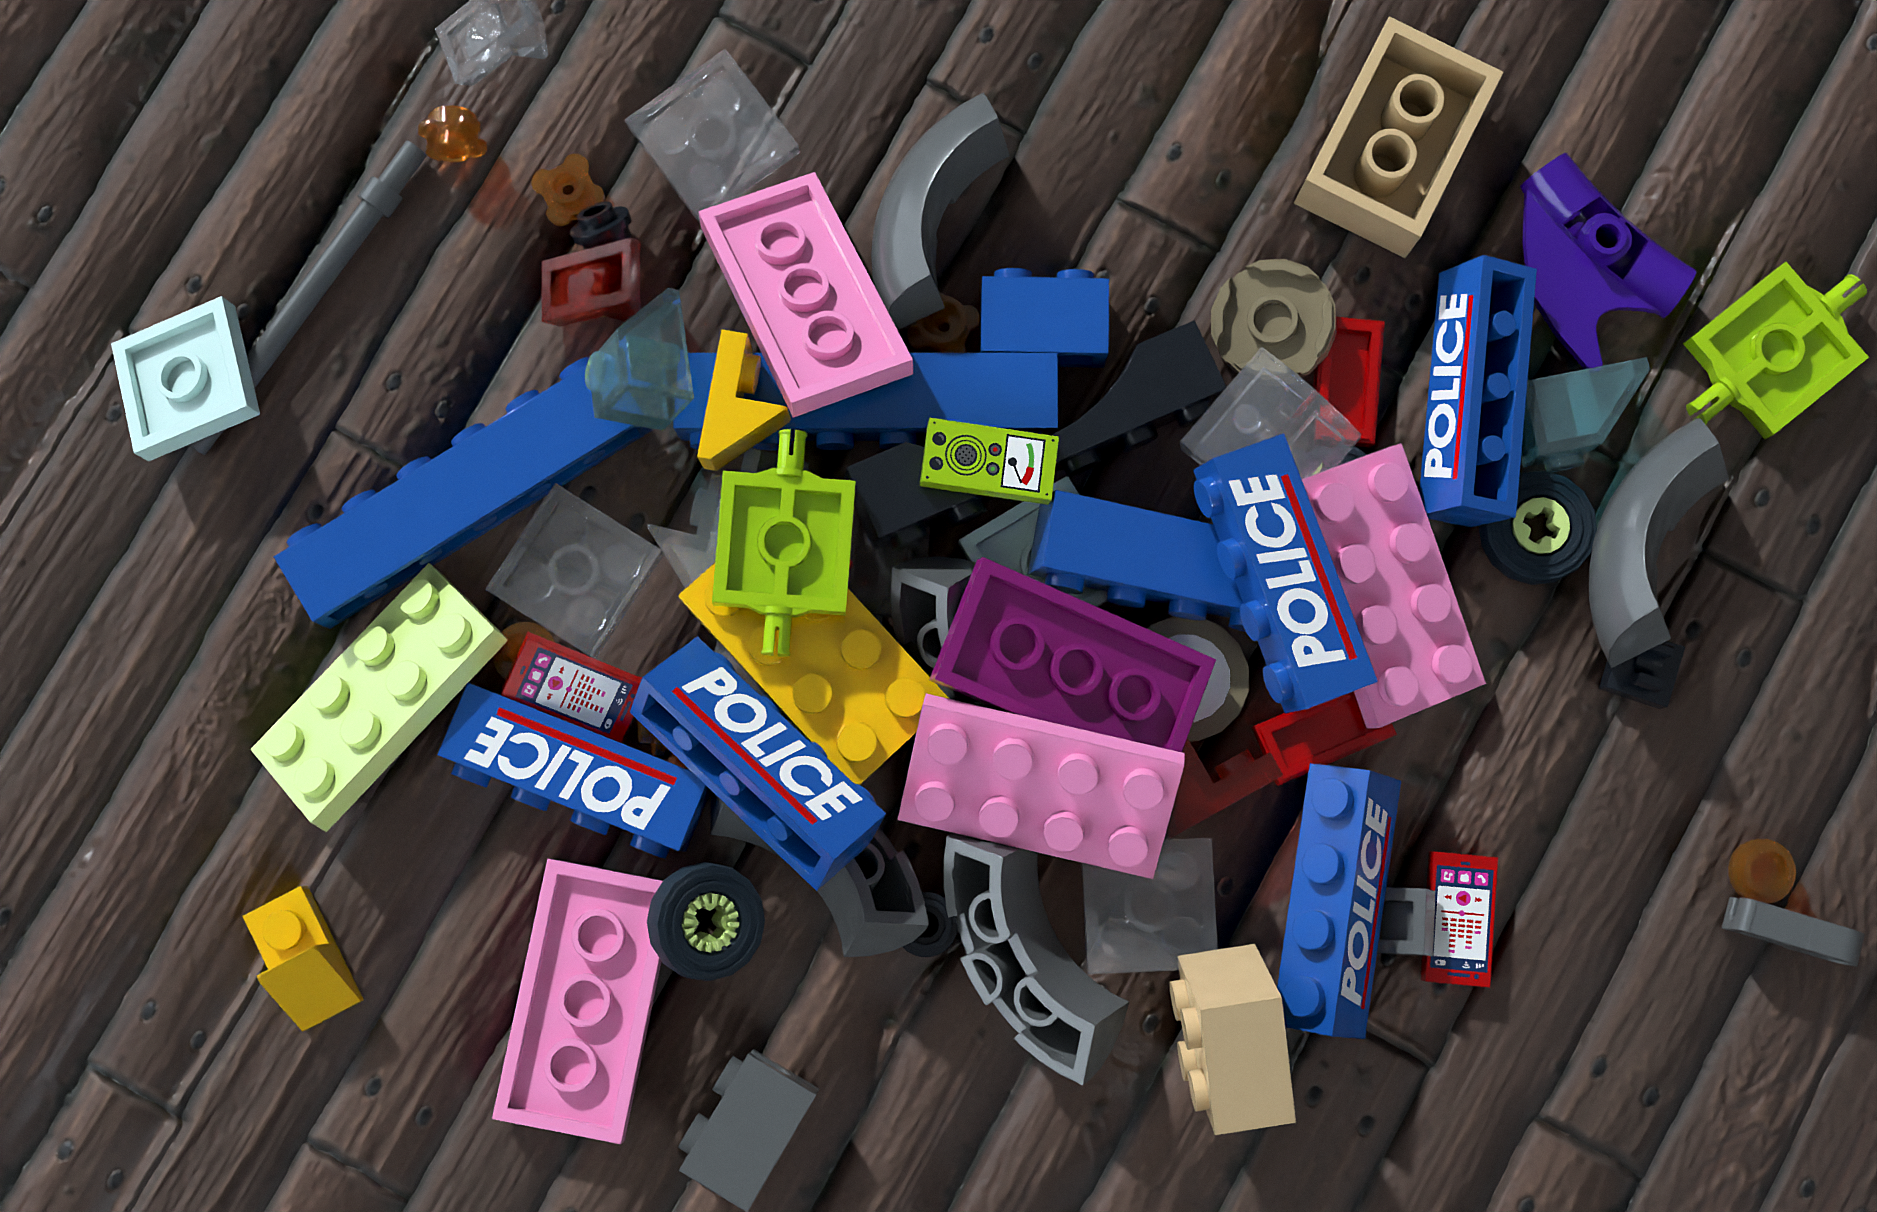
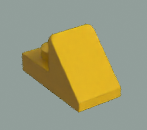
(730, 421)
(302, 959)

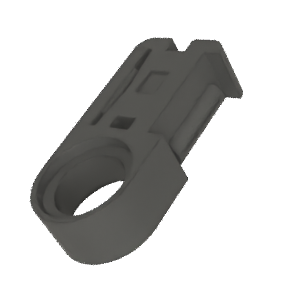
(1793, 931)

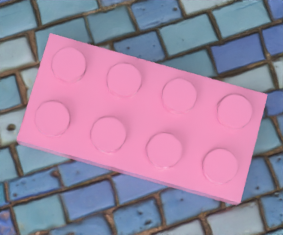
(805, 294)
(1394, 585)
(1040, 786)
(582, 1005)

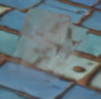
(488, 34)
(690, 553)

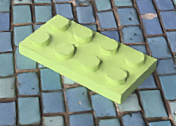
(377, 697)

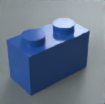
(1046, 315)

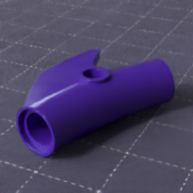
(1591, 259)

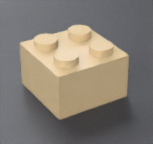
(1233, 1039)

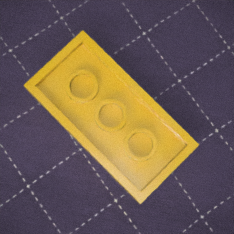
(840, 685)

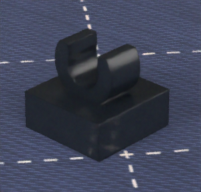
(1646, 677)

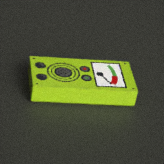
(989, 461)

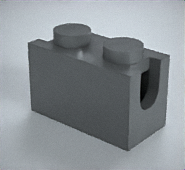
(747, 1129)

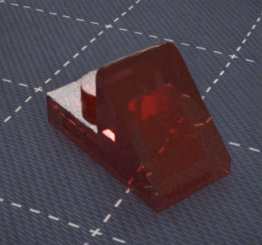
(592, 284)
(1201, 798)

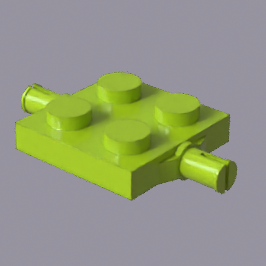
(1776, 350)
(783, 543)

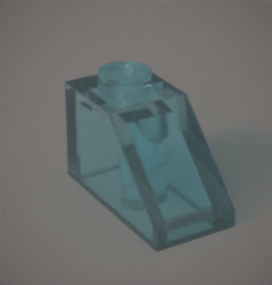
(643, 367)
(1576, 412)

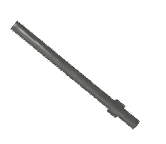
(379, 199)

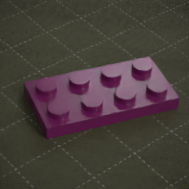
(1068, 661)

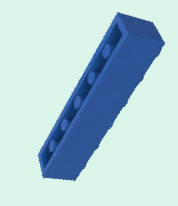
(970, 388)
(451, 498)

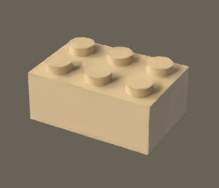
(1398, 137)

